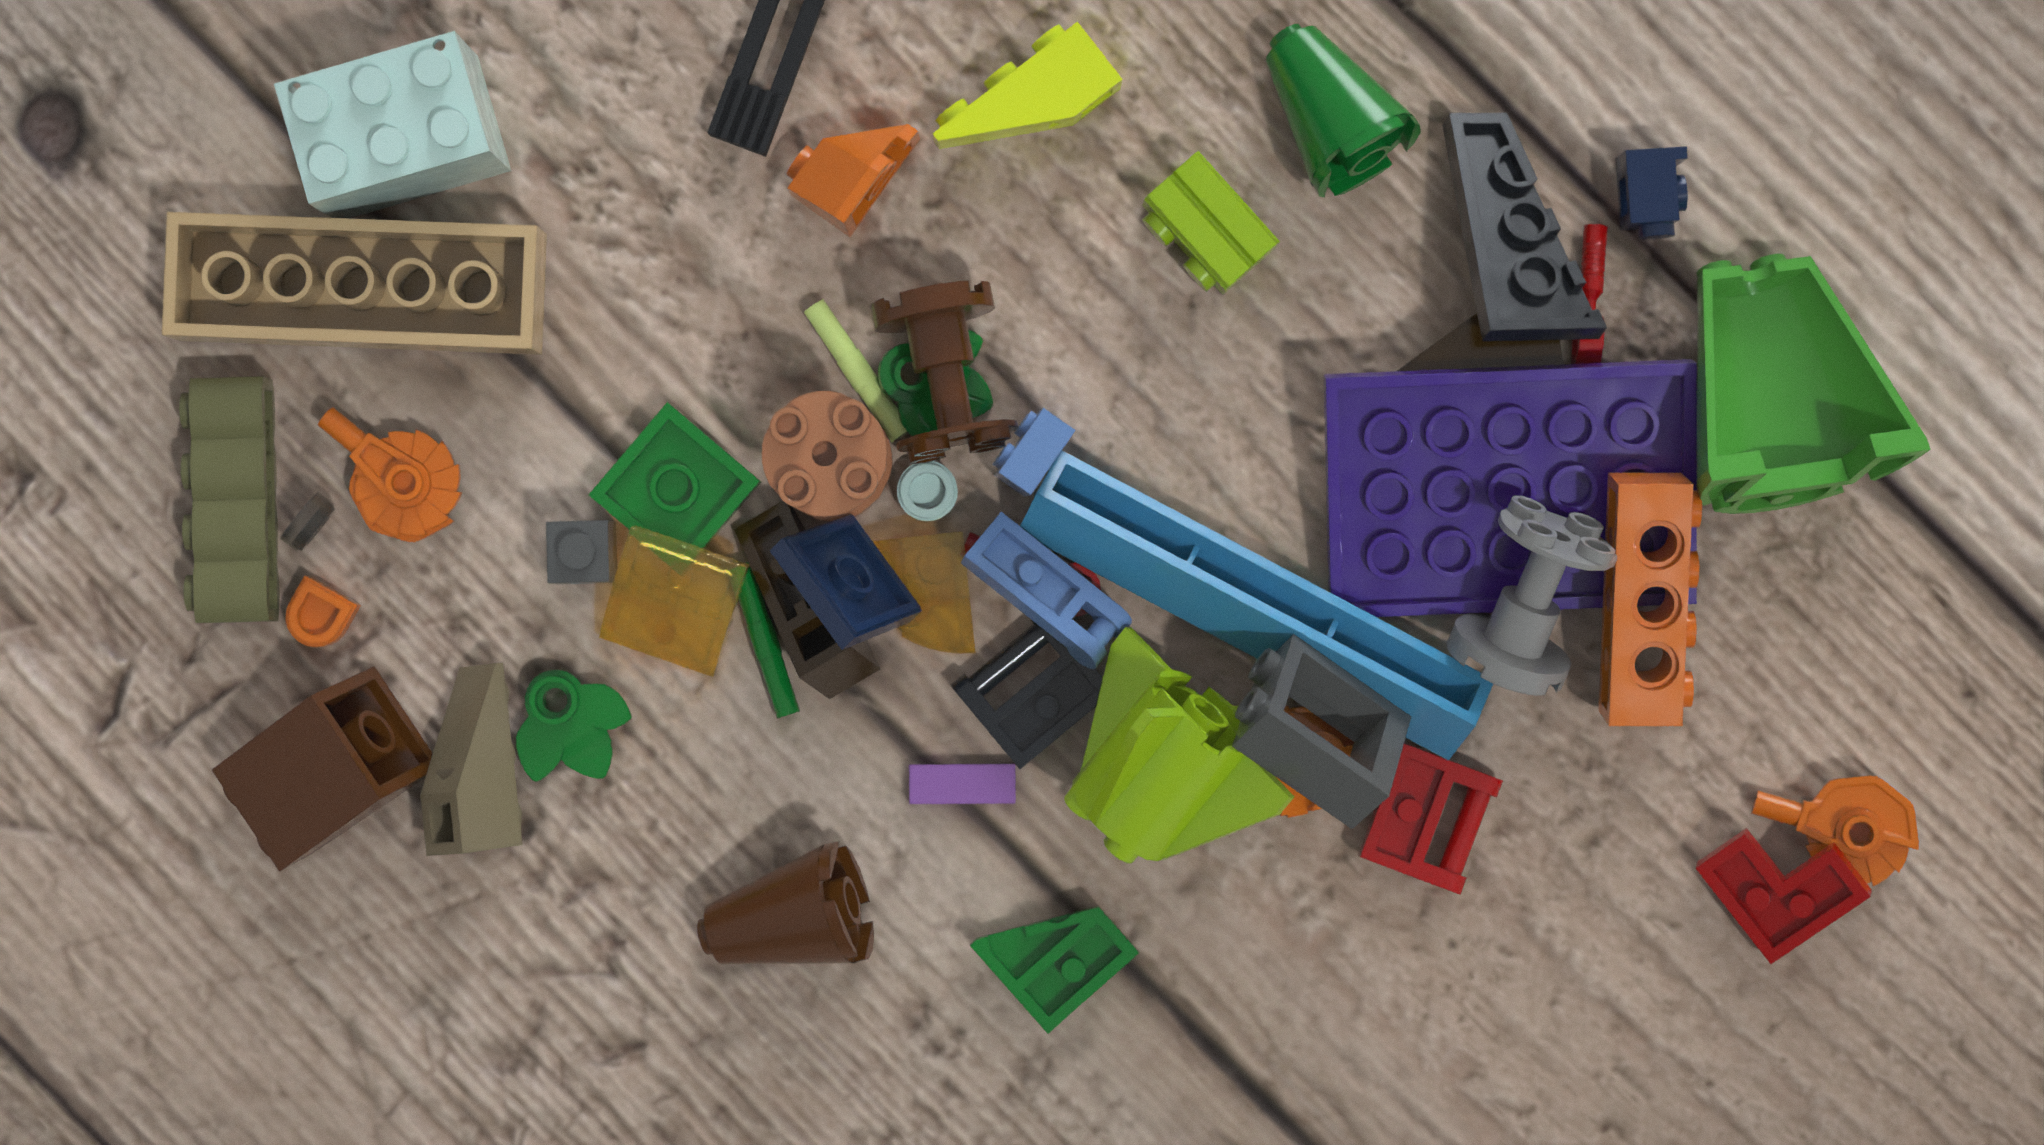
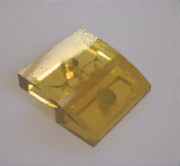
(673, 600)

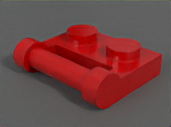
(1409, 816)

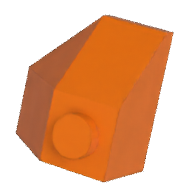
(849, 173)

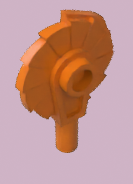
(400, 481)
(1859, 814)

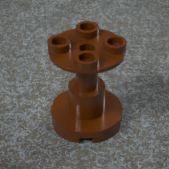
(940, 347)

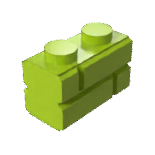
(1207, 224)

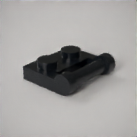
(1042, 707)

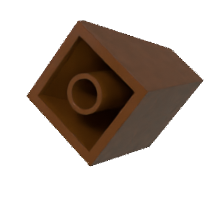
(324, 767)

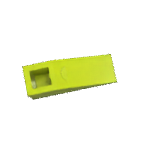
(1044, 93)

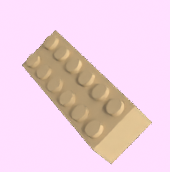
(354, 283)

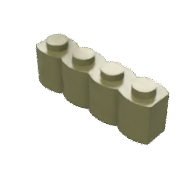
(233, 500)

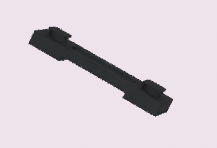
(746, 112)

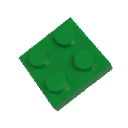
(675, 482)

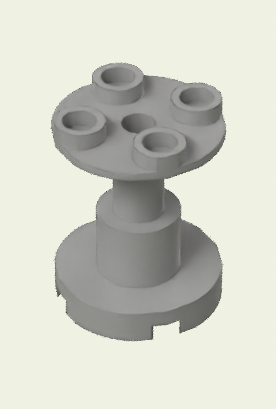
(1515, 638)

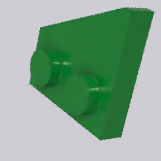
(1056, 961)

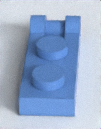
(1046, 589)

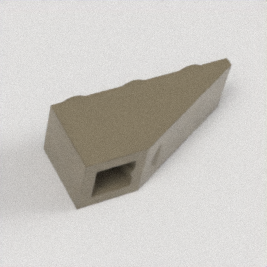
(471, 778)

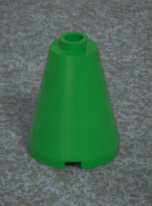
(1335, 111)

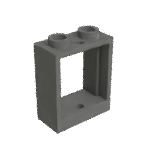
(1301, 758)

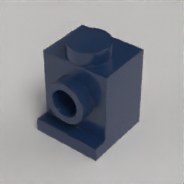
(1651, 190)

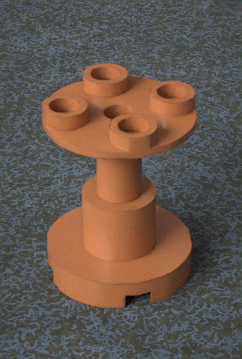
(827, 455)

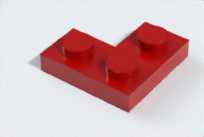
(1777, 908)

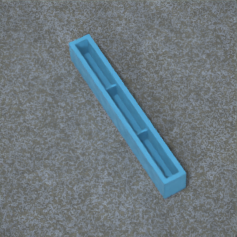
(1247, 597)

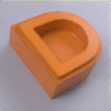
(319, 614)

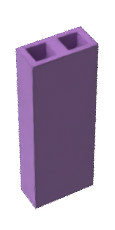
(962, 783)

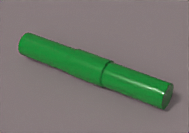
(767, 647)

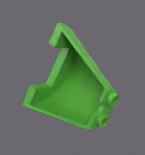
(1788, 391)

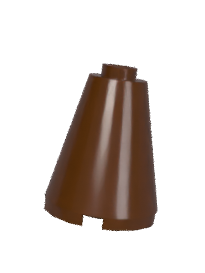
(793, 914)

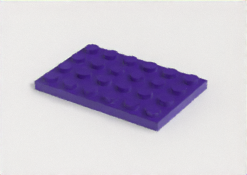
(1437, 454)

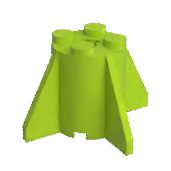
(1164, 762)

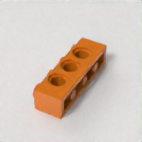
(1632, 508)

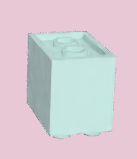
(392, 127)

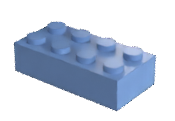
(1039, 445)

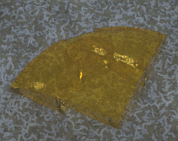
(939, 583)

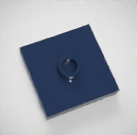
(846, 581)

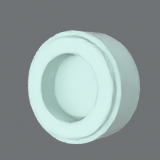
(927, 491)

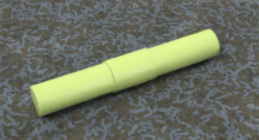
(856, 369)

